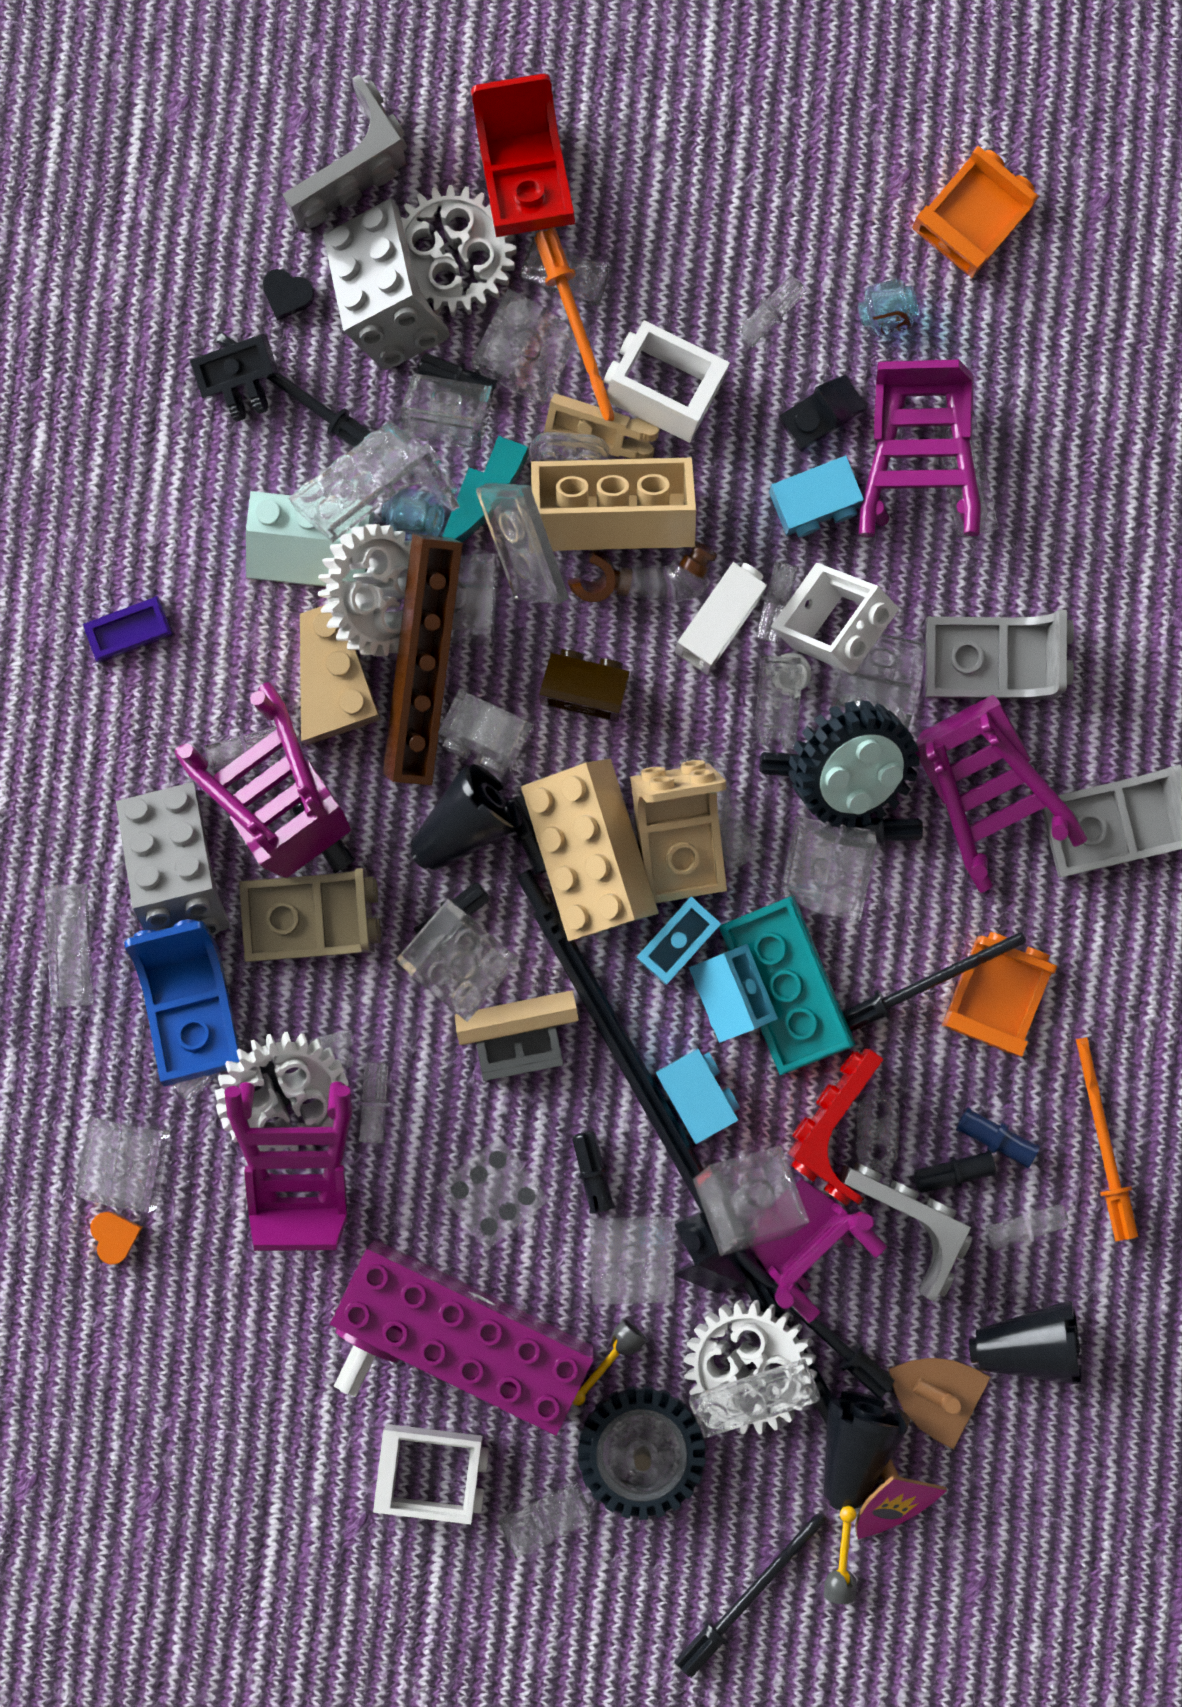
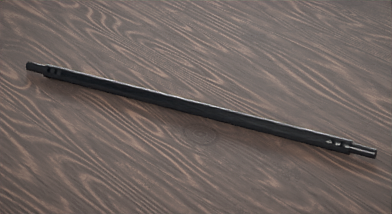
(640, 1080)

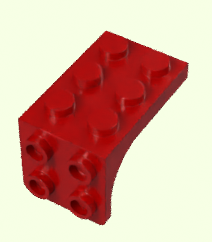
(522, 155)
(814, 1134)

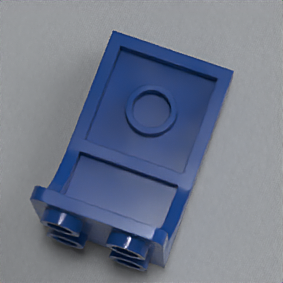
(185, 1000)

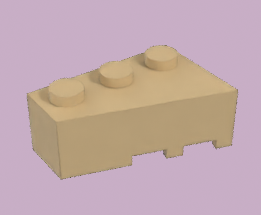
(331, 682)

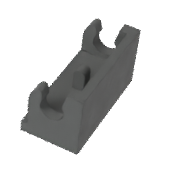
(519, 1053)

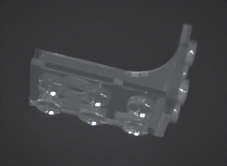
(370, 477)

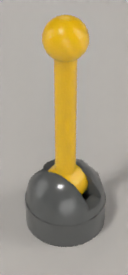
(625, 1341)
(841, 1584)

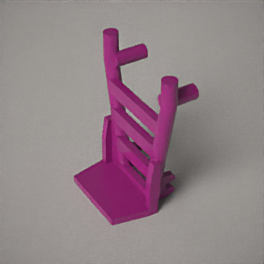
(922, 378)
(993, 723)
(306, 834)
(293, 1221)
(793, 1255)

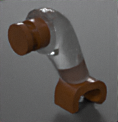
(670, 583)

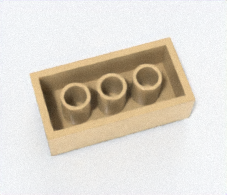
(616, 503)
(589, 849)

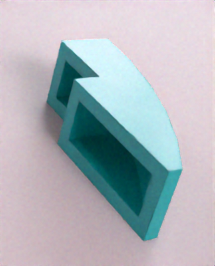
(502, 468)

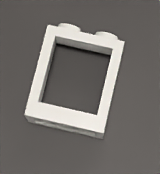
(653, 406)
(824, 590)
(721, 617)
(384, 1496)

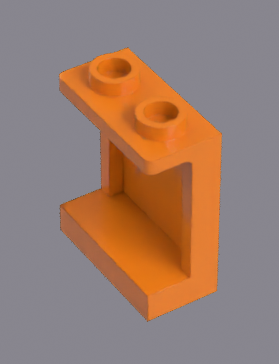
(976, 211)
(1000, 996)

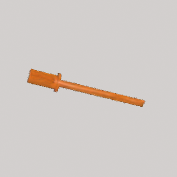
(559, 274)
(1116, 1197)

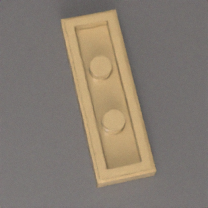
(517, 1017)

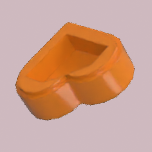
(114, 1236)

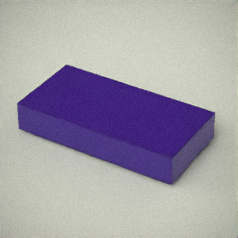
(127, 629)

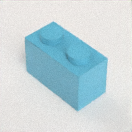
(816, 497)
(678, 940)
(733, 993)
(698, 1095)

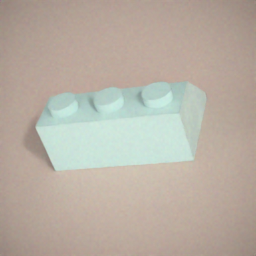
(286, 545)

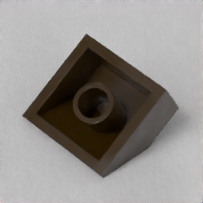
(584, 685)

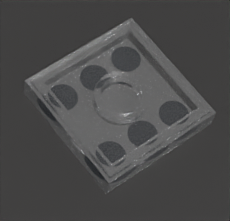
(493, 1193)

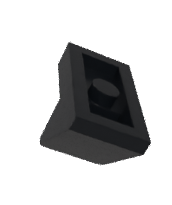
(822, 412)
(708, 1267)

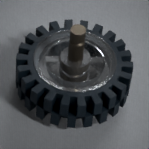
(641, 1452)

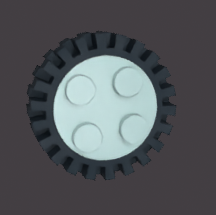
(854, 764)

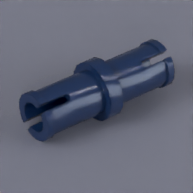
(997, 1137)

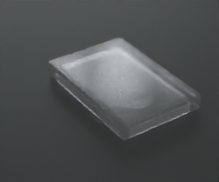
(522, 542)

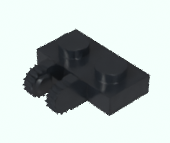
(236, 367)

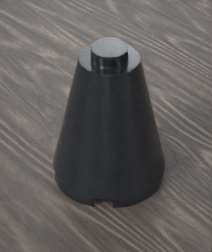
(464, 819)
(1032, 1345)
(858, 1446)

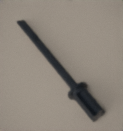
(340, 424)
(878, 1006)
(853, 1359)
(712, 1636)

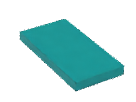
(806, 1007)

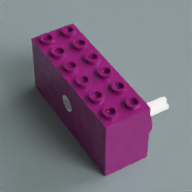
(458, 1335)

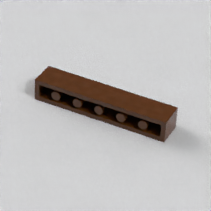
(422, 659)

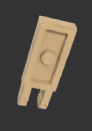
(577, 417)

